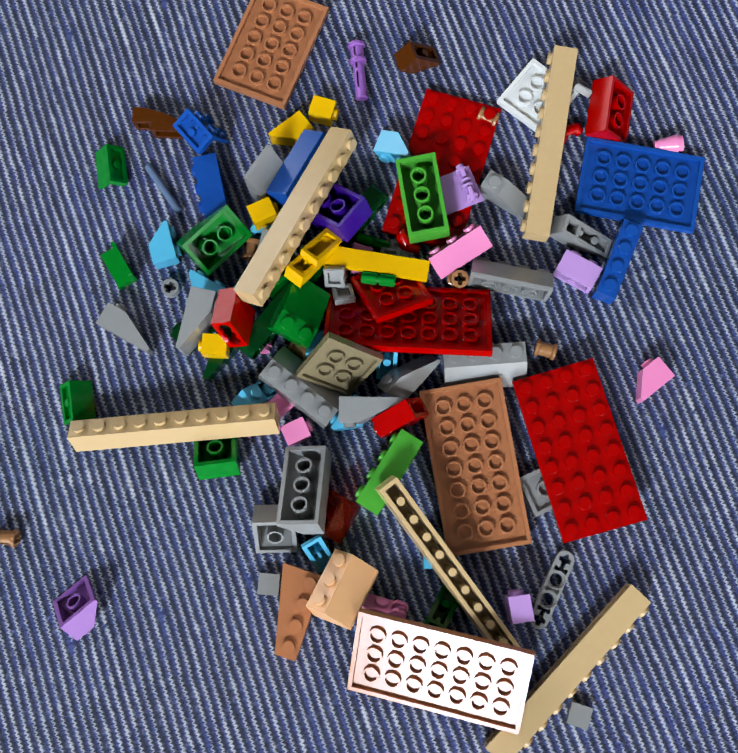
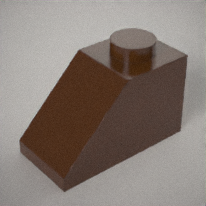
(416, 57)

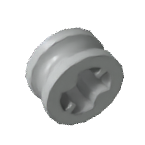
(173, 293)

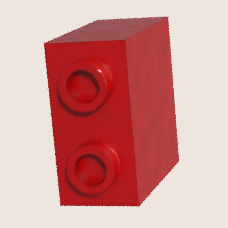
(235, 314)
(399, 417)

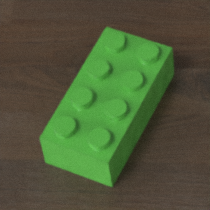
(422, 198)
(391, 462)

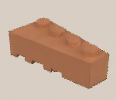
(293, 615)

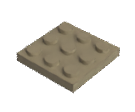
(339, 364)

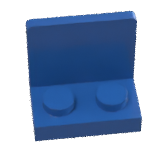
(199, 130)

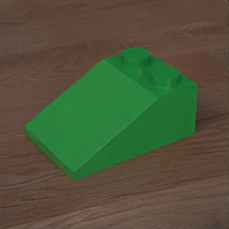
(214, 239)
(300, 313)
(217, 458)

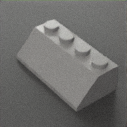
(510, 280)
(507, 362)
(311, 399)
(304, 489)

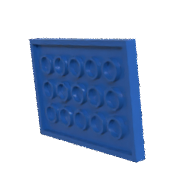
(639, 185)

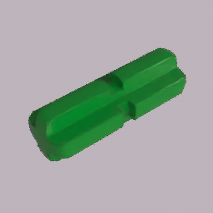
(370, 241)
(373, 278)

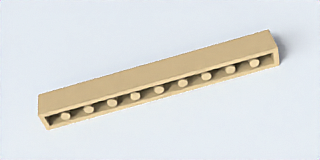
(549, 144)
(295, 217)
(174, 427)
(443, 561)
(572, 668)

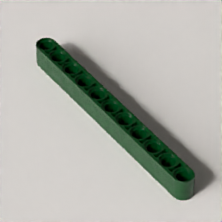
(261, 335)

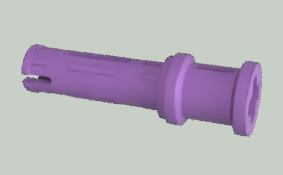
(358, 61)

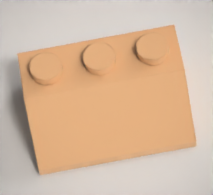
(342, 589)

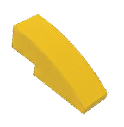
(312, 257)

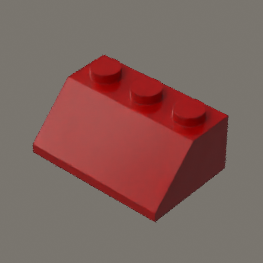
(609, 110)

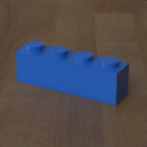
(294, 165)
(209, 183)
(617, 261)

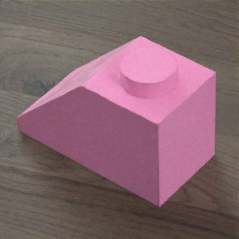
(651, 378)

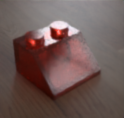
(339, 516)

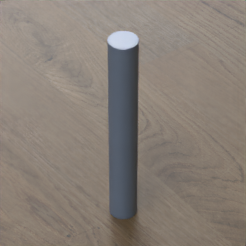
(163, 188)

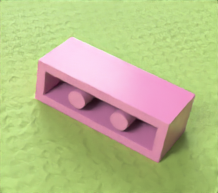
(459, 250)

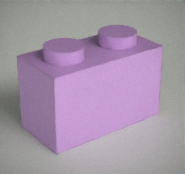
(577, 271)
(518, 606)

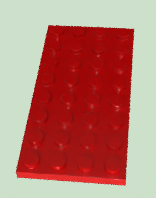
(457, 137)
(452, 325)
(579, 451)

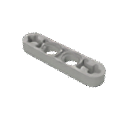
(555, 591)

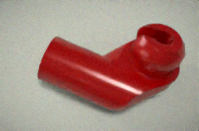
(573, 128)
(404, 243)

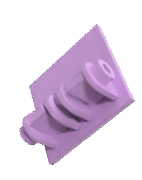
(460, 189)

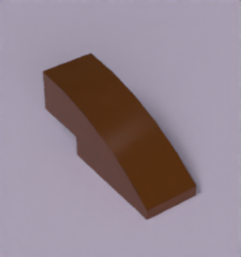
(156, 121)

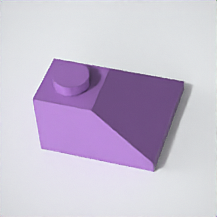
(77, 608)

